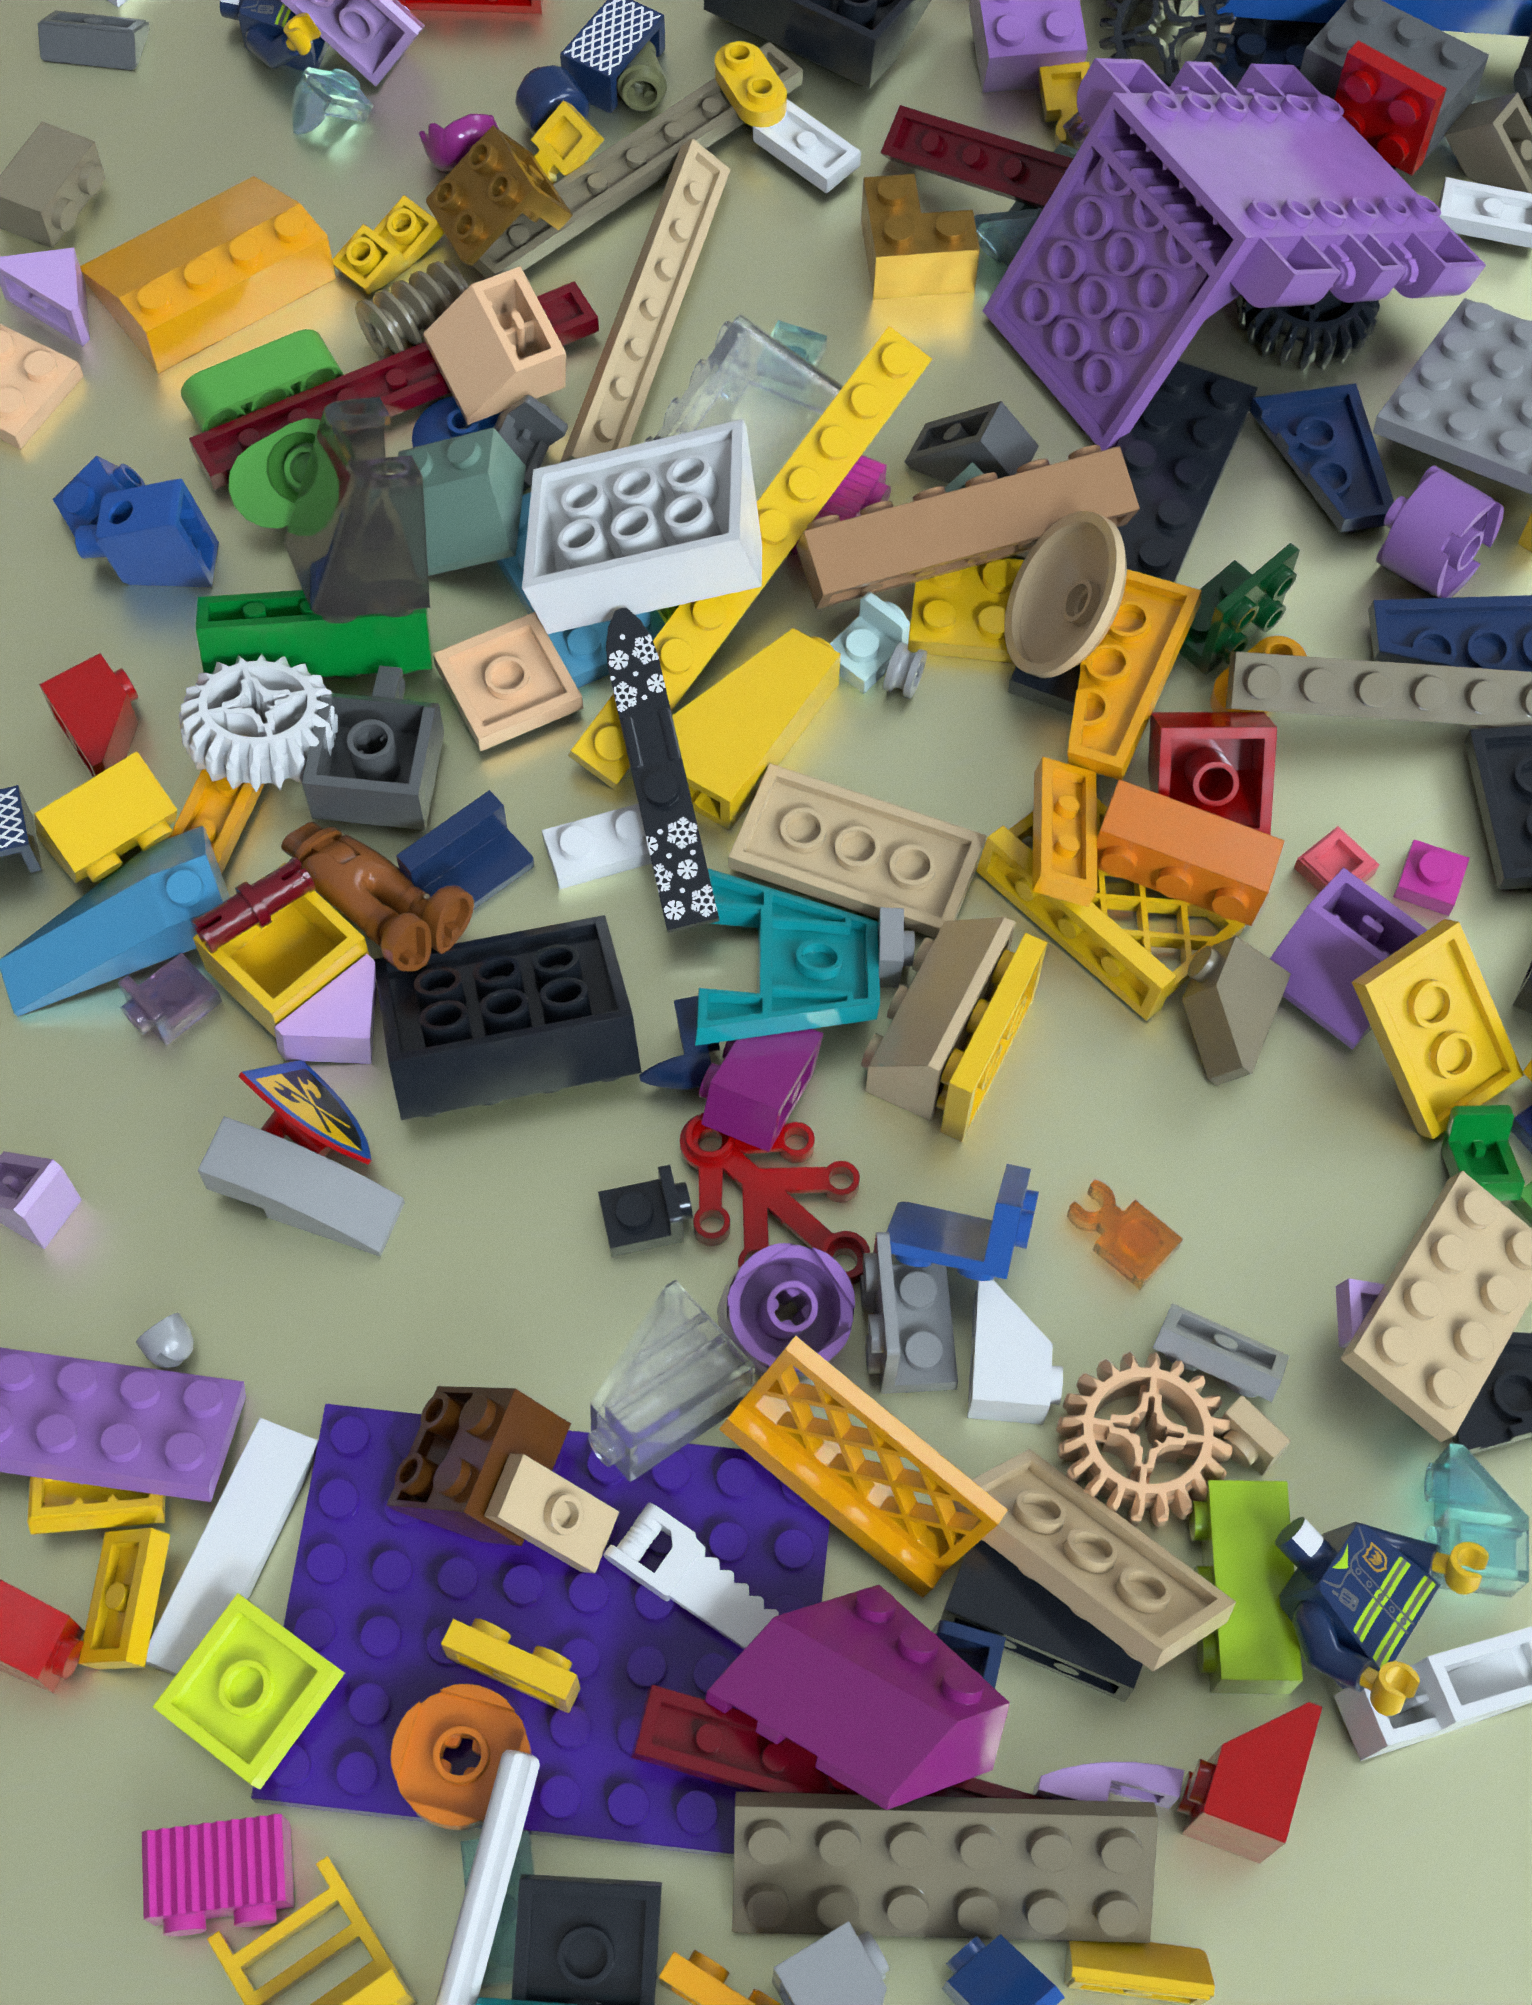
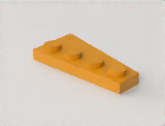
(1129, 672)

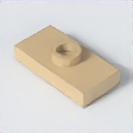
(551, 1513)

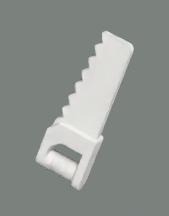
(691, 1577)

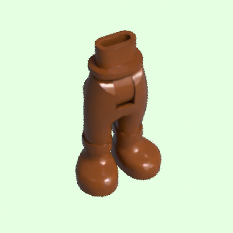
(380, 896)

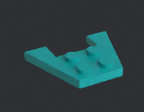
(811, 966)

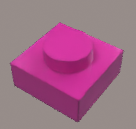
(1431, 877)

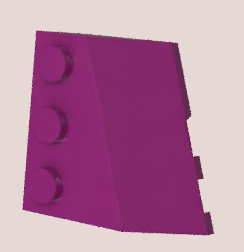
(867, 1697)

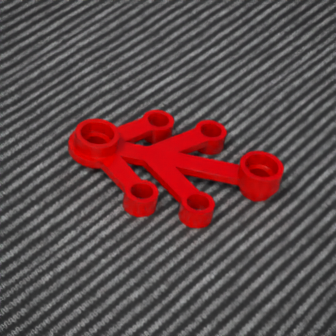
(769, 1191)

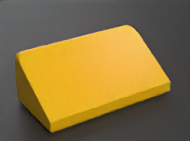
(1140, 1970)

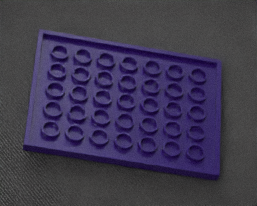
(384, 1587)

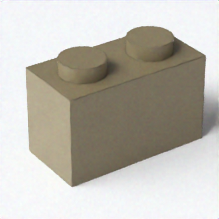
(49, 184)

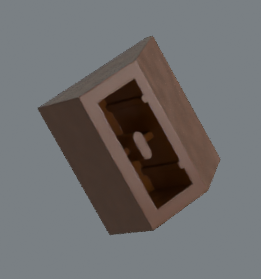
(463, 1453)

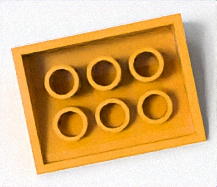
(211, 271)

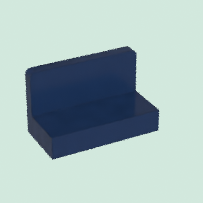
(468, 852)

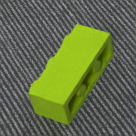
(1239, 1556)

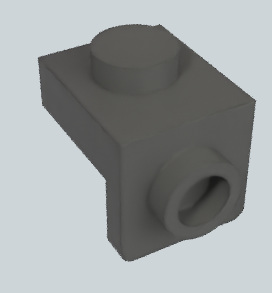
(529, 431)

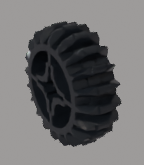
(1169, 56)
(1309, 332)

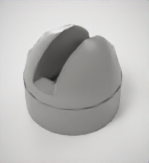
(167, 1342)

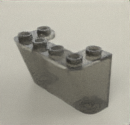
(354, 527)

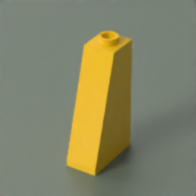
(752, 721)

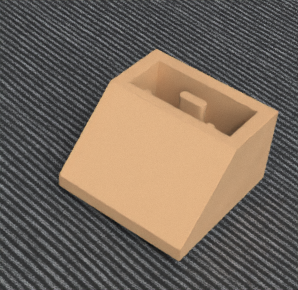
(496, 346)

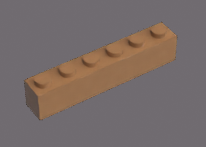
(960, 527)

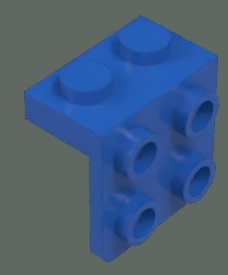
(966, 1242)

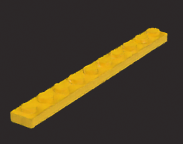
(783, 513)

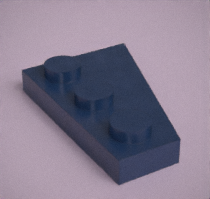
(1331, 451)

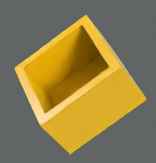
(287, 960)

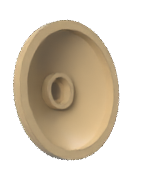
(1065, 594)

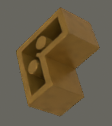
(915, 250)

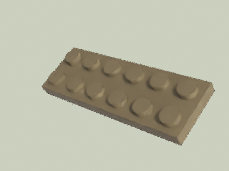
(944, 1867)

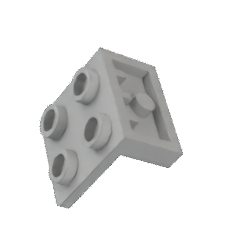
(910, 1325)

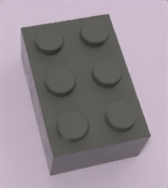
(1407, 41)

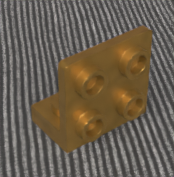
(490, 192)

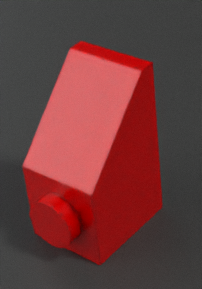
(94, 711)
(36, 1639)

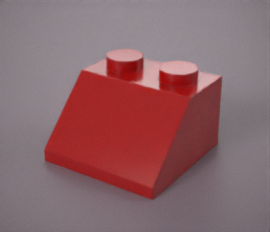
(1216, 763)
(1250, 1786)

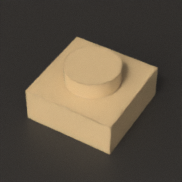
(1253, 1437)

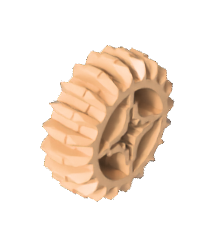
(1168, 1439)

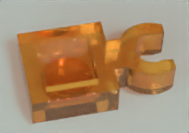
(1130, 1239)

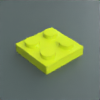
(248, 1691)

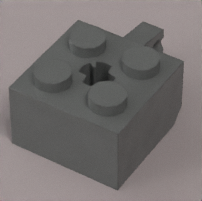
(380, 758)

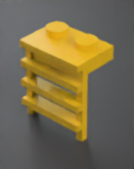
(372, 1985)

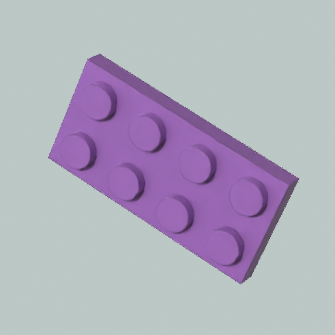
(115, 1424)

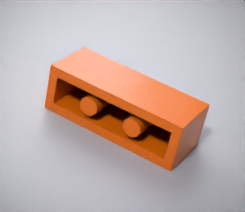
(1186, 853)

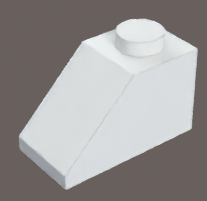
(1009, 1362)

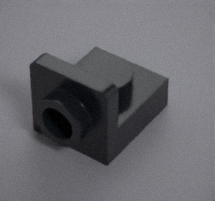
(645, 1213)

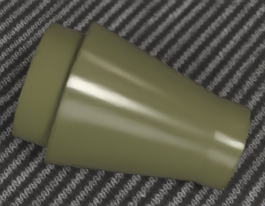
(642, 81)

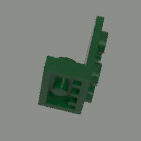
(1237, 607)

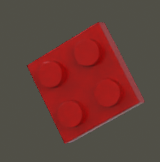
(1389, 105)

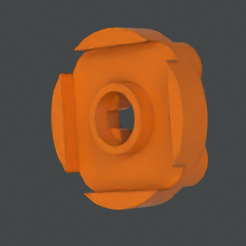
(442, 1722)

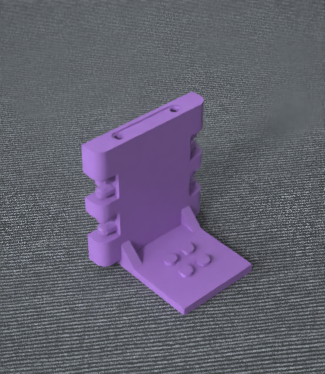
(1197, 202)

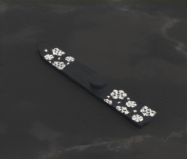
(659, 775)

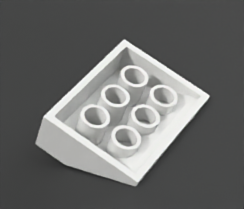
(643, 528)

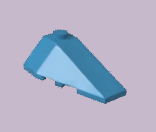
(119, 925)

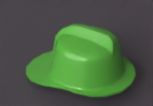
(270, 474)

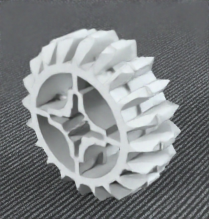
(254, 721)

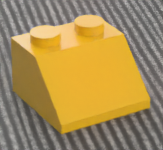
(106, 819)

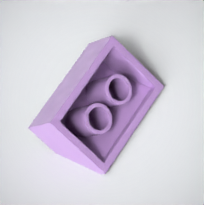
(363, 32)

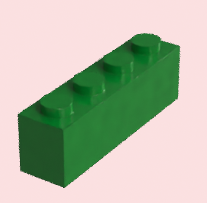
(286, 626)

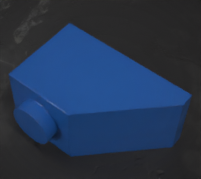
(997, 1977)

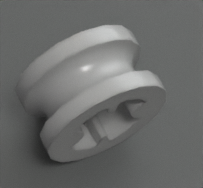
(905, 670)

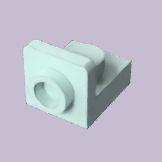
(870, 641)

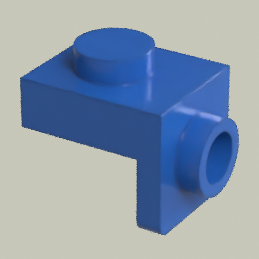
(82, 496)

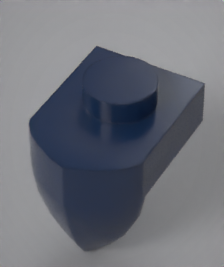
(685, 1070)

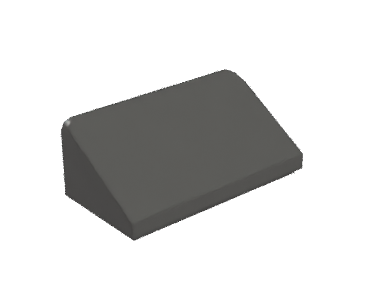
(92, 39)

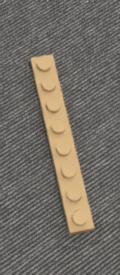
(649, 304)

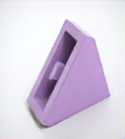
(49, 289)
(334, 1022)
(35, 1196)

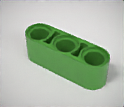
(259, 378)

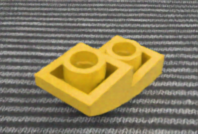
(395, 244)

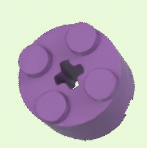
(1439, 533)
(782, 1276)

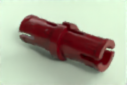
(253, 905)

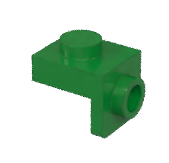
(1480, 1147)

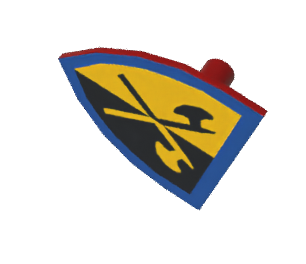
(307, 1110)

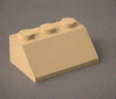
(935, 1012)

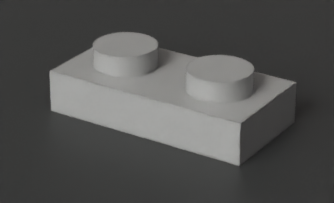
(1205, 1345)

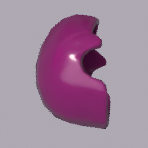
(450, 144)

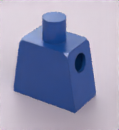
(152, 536)

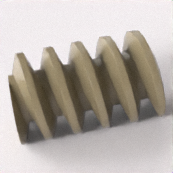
(409, 307)

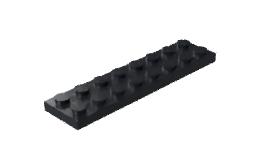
(1174, 468)

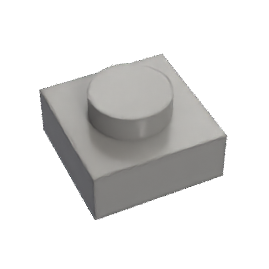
(894, 946)

